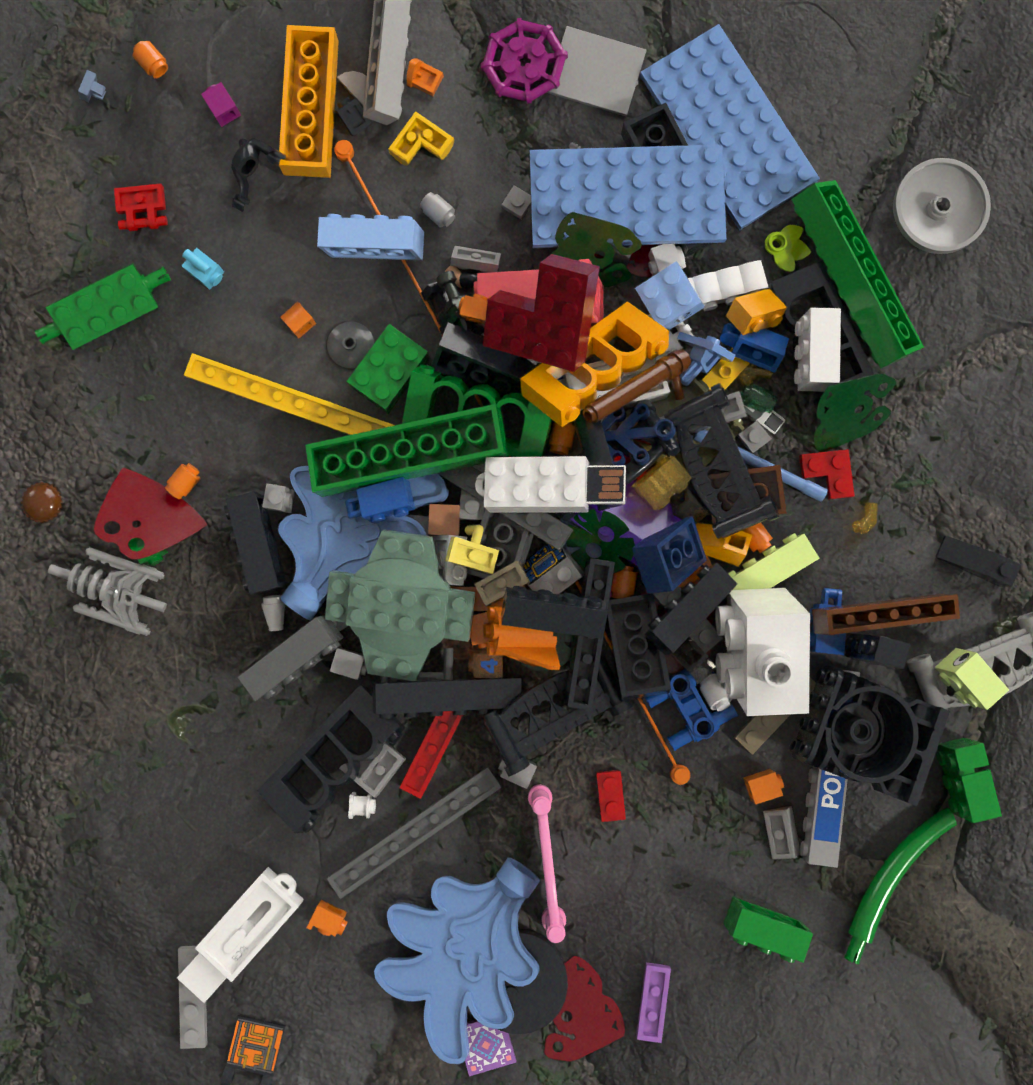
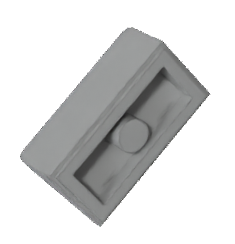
(782, 833)

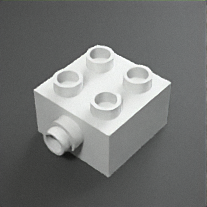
(765, 651)

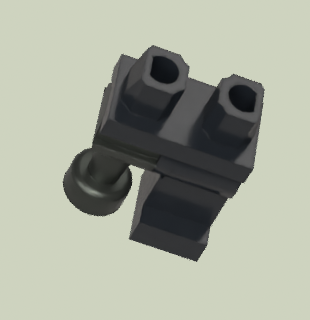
(446, 302)

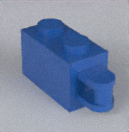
(759, 348)
(382, 500)
(827, 643)

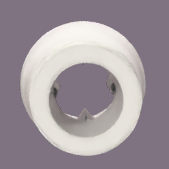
(274, 612)

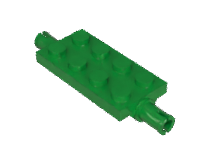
(102, 306)

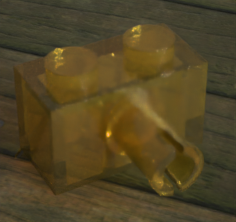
(662, 482)

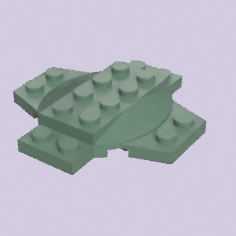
(399, 605)

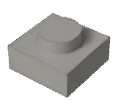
(517, 202)
(754, 437)

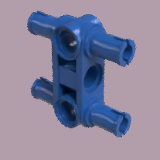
(692, 711)

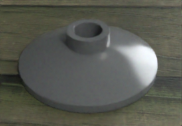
(349, 356)

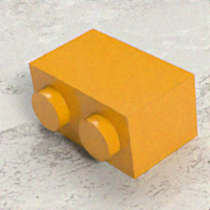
(756, 311)

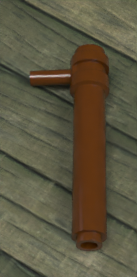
(665, 369)

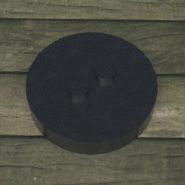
(544, 997)

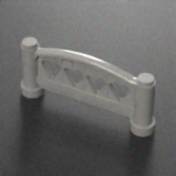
(1002, 648)

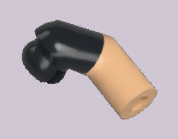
(463, 280)

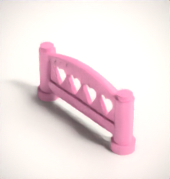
(553, 916)

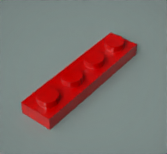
(430, 753)

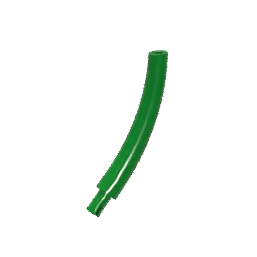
(888, 877)

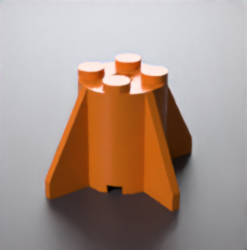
(522, 644)

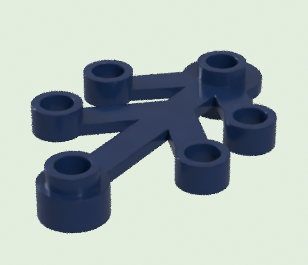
(625, 433)

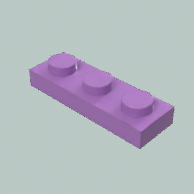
(653, 1002)

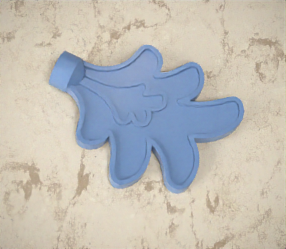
(333, 541)
(465, 958)

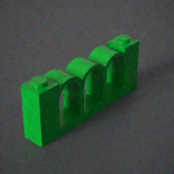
(422, 397)

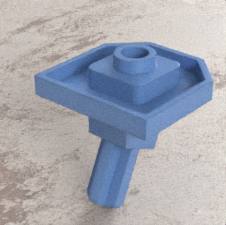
(703, 355)

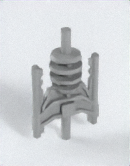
(118, 591)

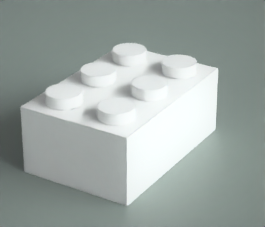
(818, 349)

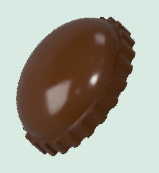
(42, 502)

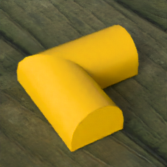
(420, 133)

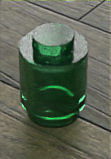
(758, 398)

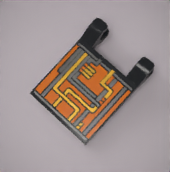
(253, 1049)

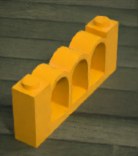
(626, 322)

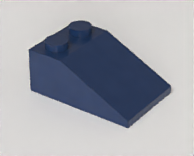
(669, 556)

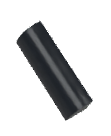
(594, 447)

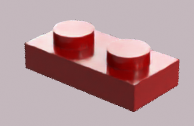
(610, 795)

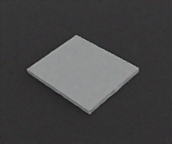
(599, 71)

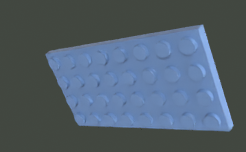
(723, 105)
(653, 191)

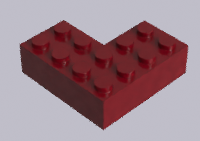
(552, 325)

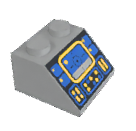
(552, 569)

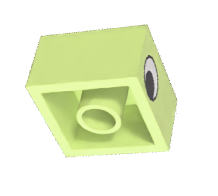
(971, 679)

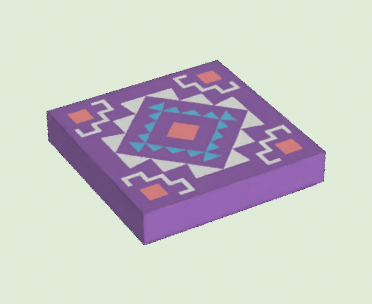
(487, 1048)

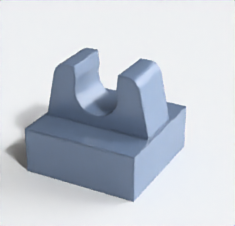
(90, 87)

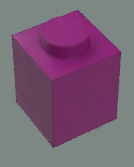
(220, 104)

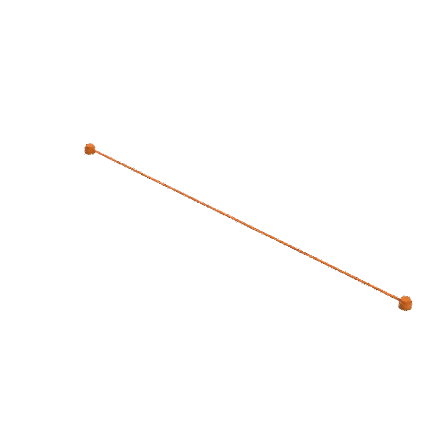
(344, 152)

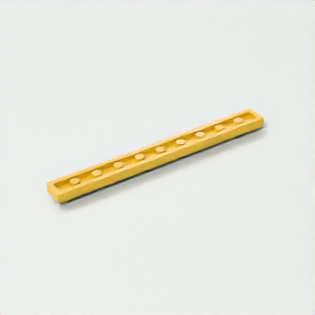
(280, 397)

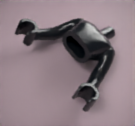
(246, 162)

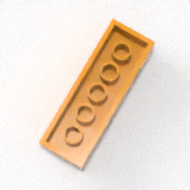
(308, 101)

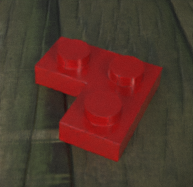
(835, 467)

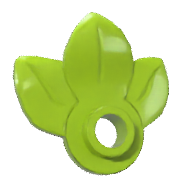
(790, 248)

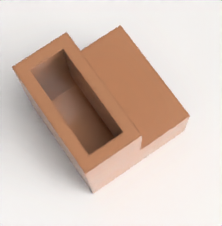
(444, 520)

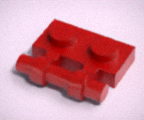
(140, 199)

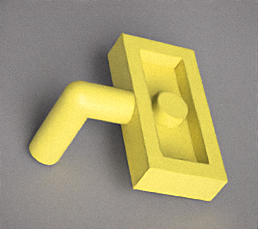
(472, 553)

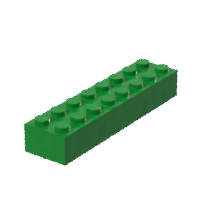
(857, 273)
(406, 450)

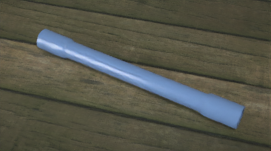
(805, 486)

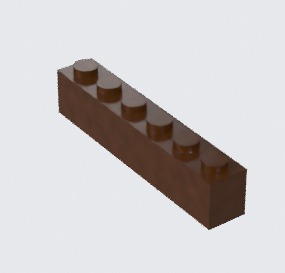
(885, 614)

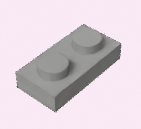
(475, 259)

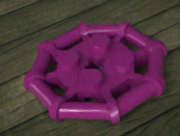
(517, 49)

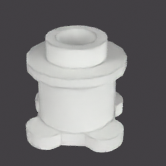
(361, 805)

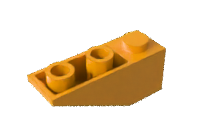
(729, 549)

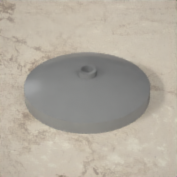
(941, 205)

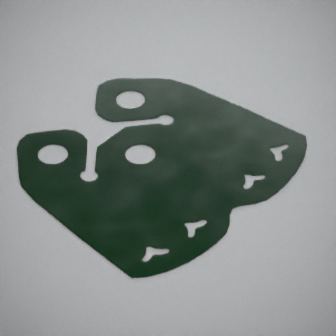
(590, 236)
(841, 420)

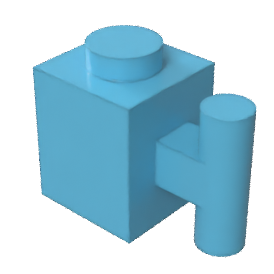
(202, 268)

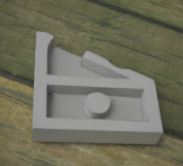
(377, 772)

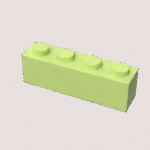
(775, 564)

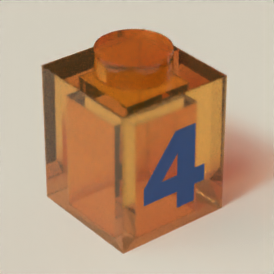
(486, 666)

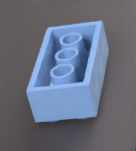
(370, 237)

